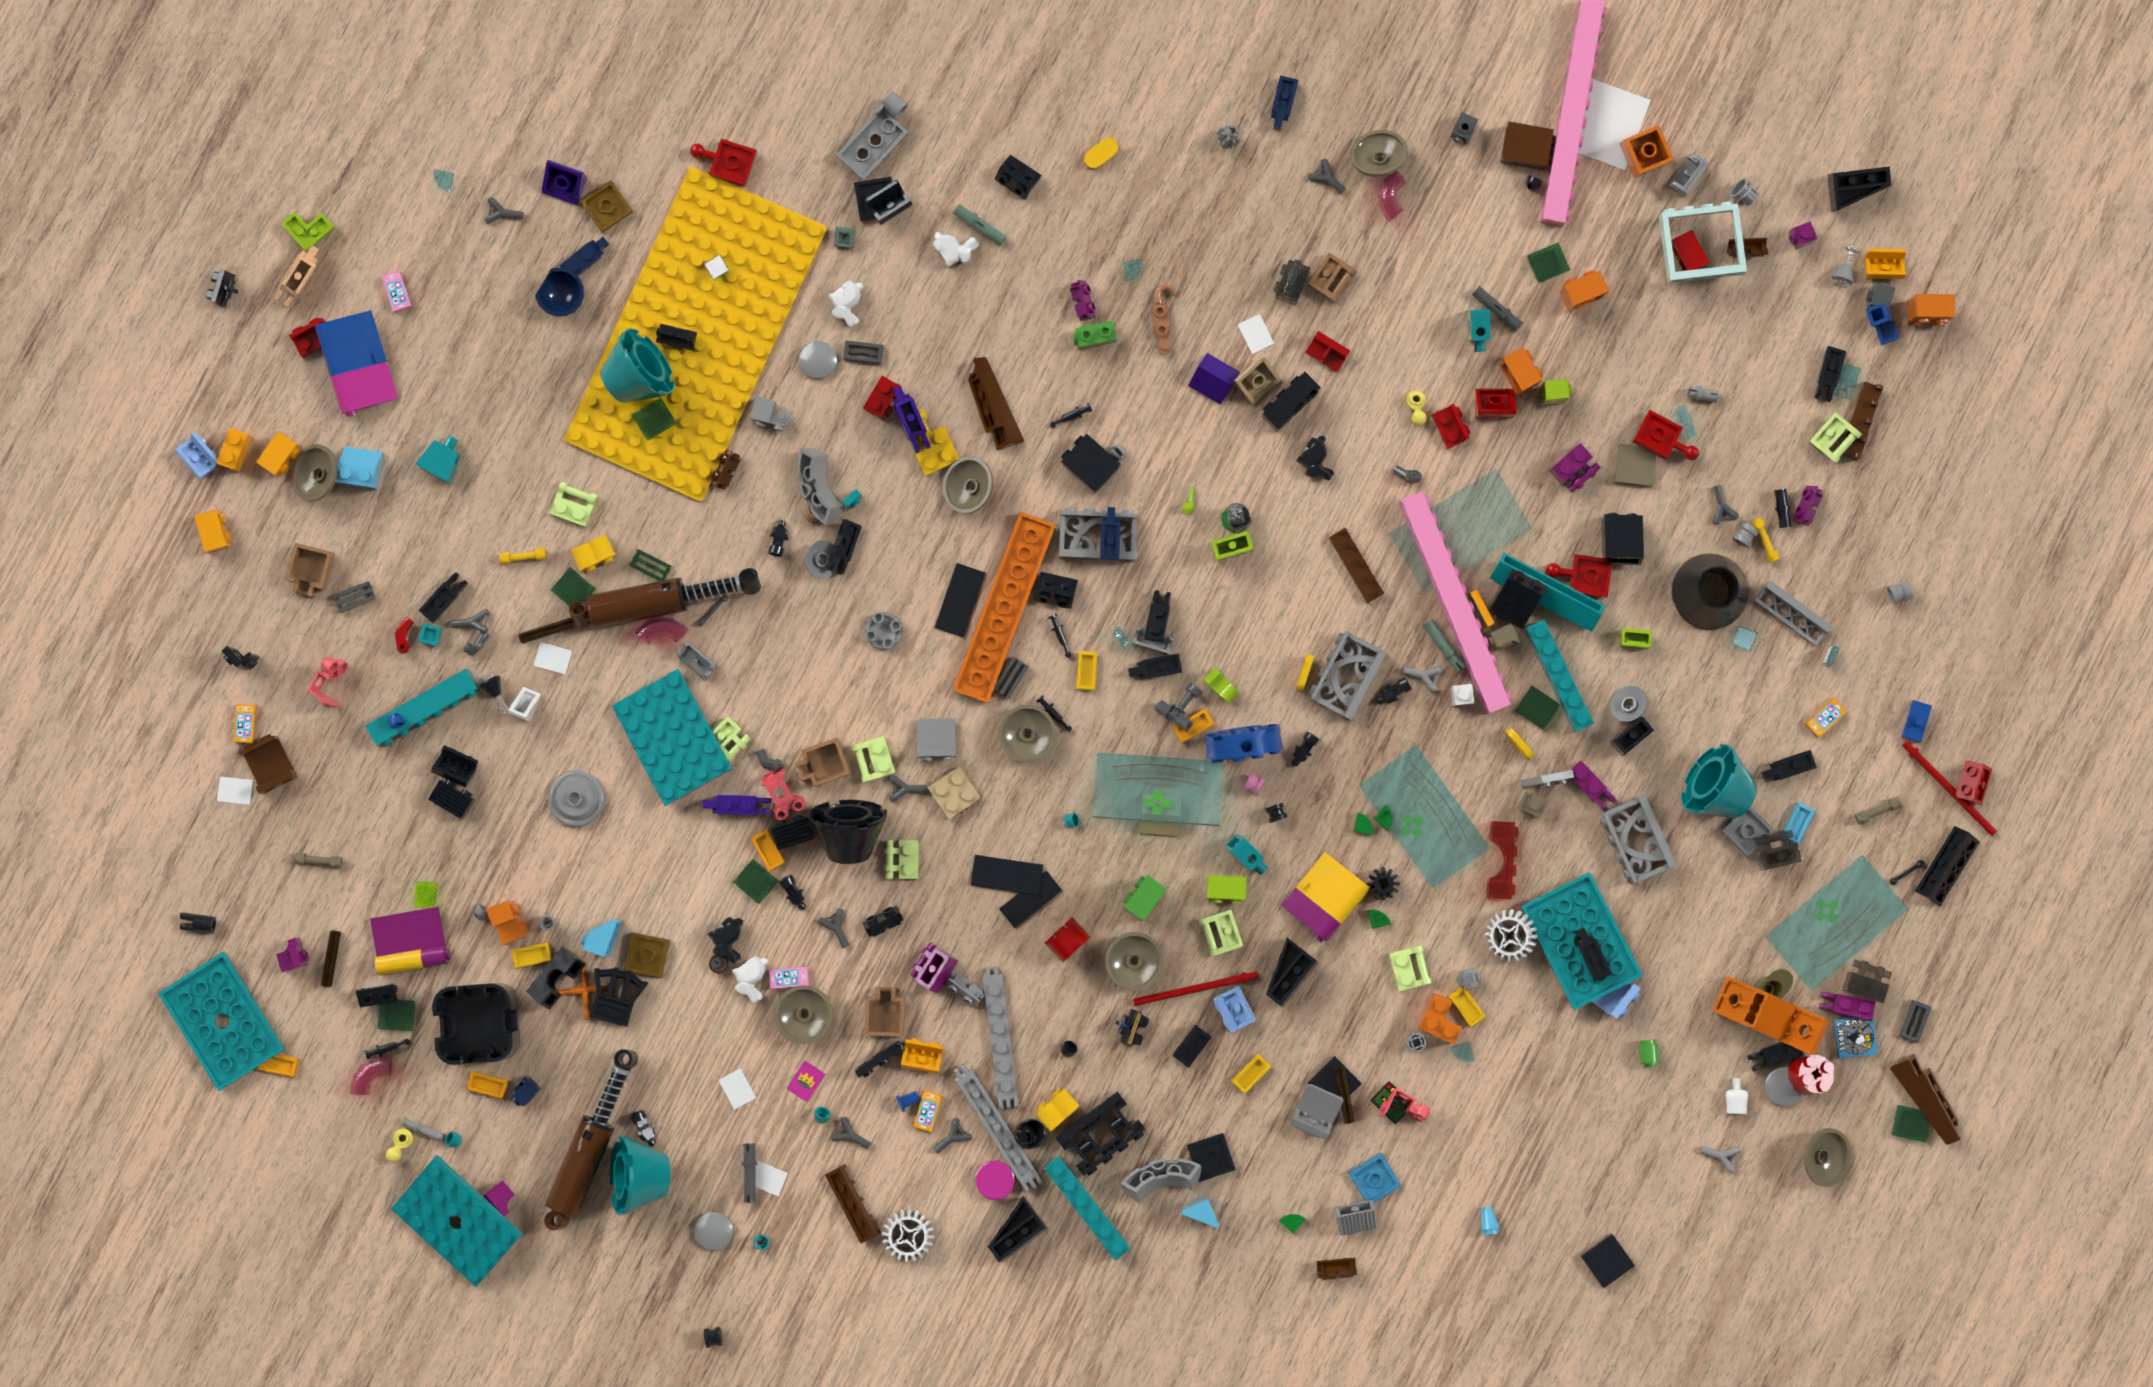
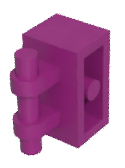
(1571, 464)
(933, 968)

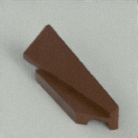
(993, 406)
(1928, 1097)

